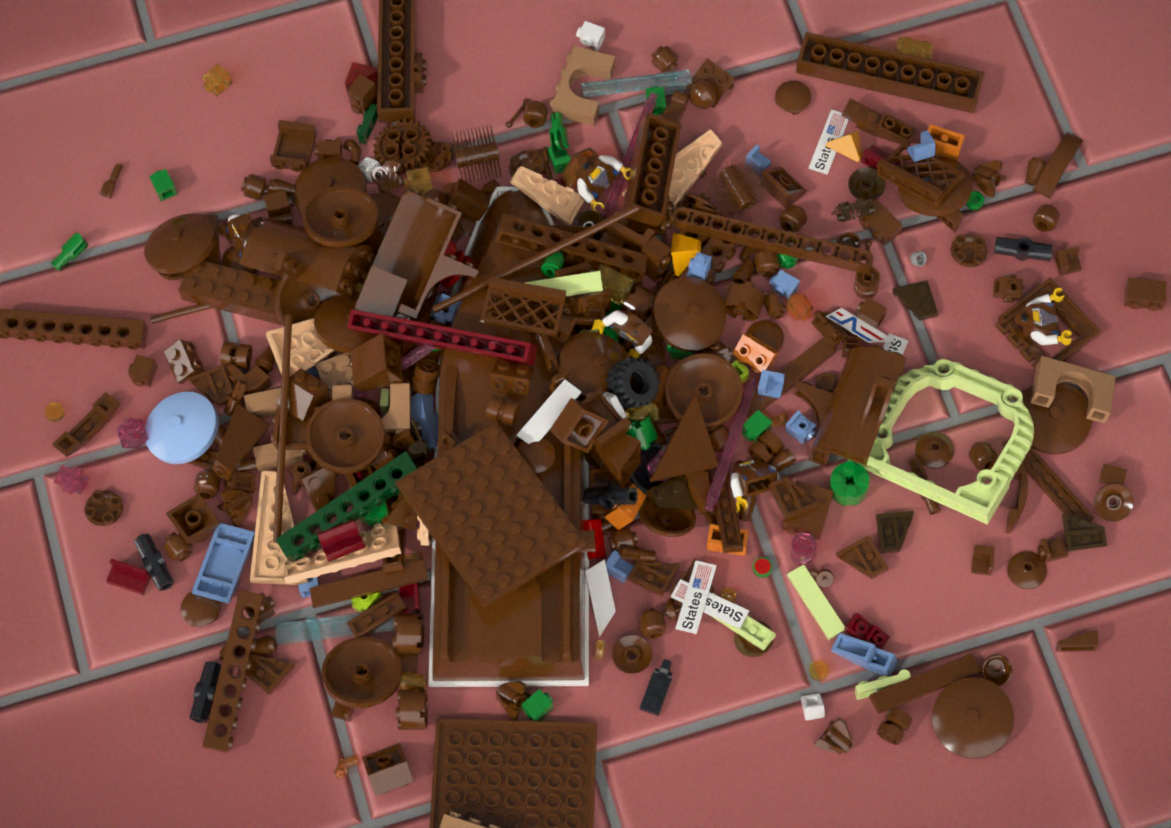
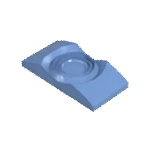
(224, 563)

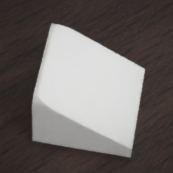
(367, 166)
(813, 706)

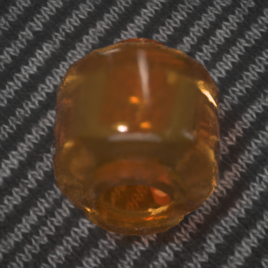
(799, 307)

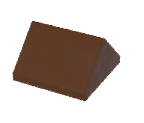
(783, 186)
(194, 520)

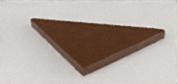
(688, 448)

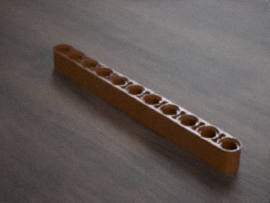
(779, 246)

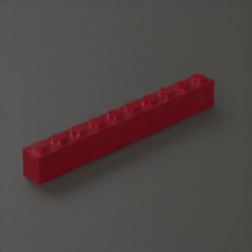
(443, 337)

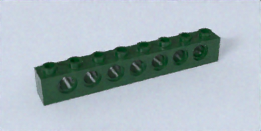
(338, 507)

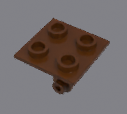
(716, 75)

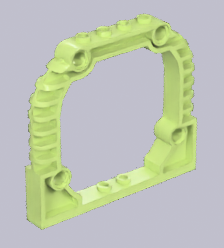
(975, 499)

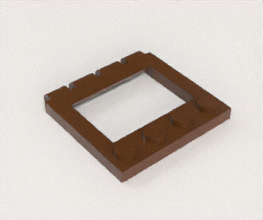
(1066, 310)

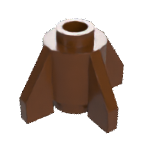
(987, 177)
(299, 470)
(236, 504)
(511, 697)
(835, 738)

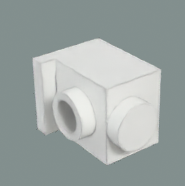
(591, 35)

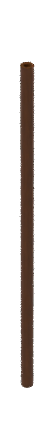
(537, 257)
(282, 427)

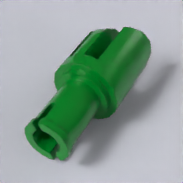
(558, 133)
(70, 250)

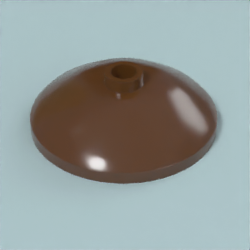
(666, 521)

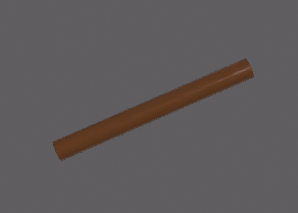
(180, 312)

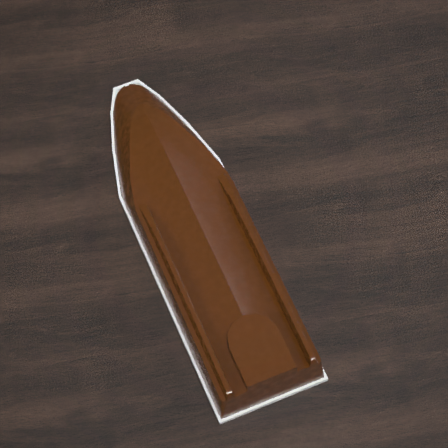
(543, 625)

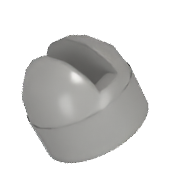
(918, 261)

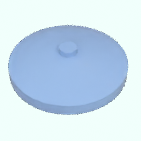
(181, 427)

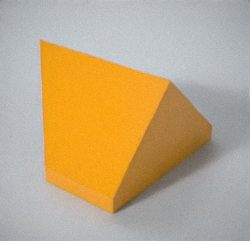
(847, 145)
(682, 251)

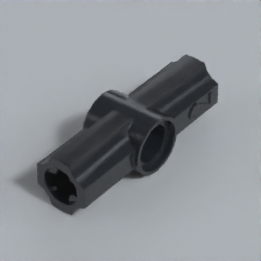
(1012, 247)
(611, 496)
(153, 562)
(204, 692)

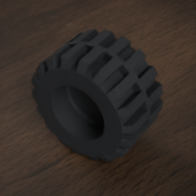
(645, 382)

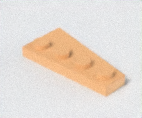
(554, 198)

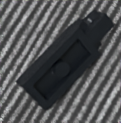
(657, 689)

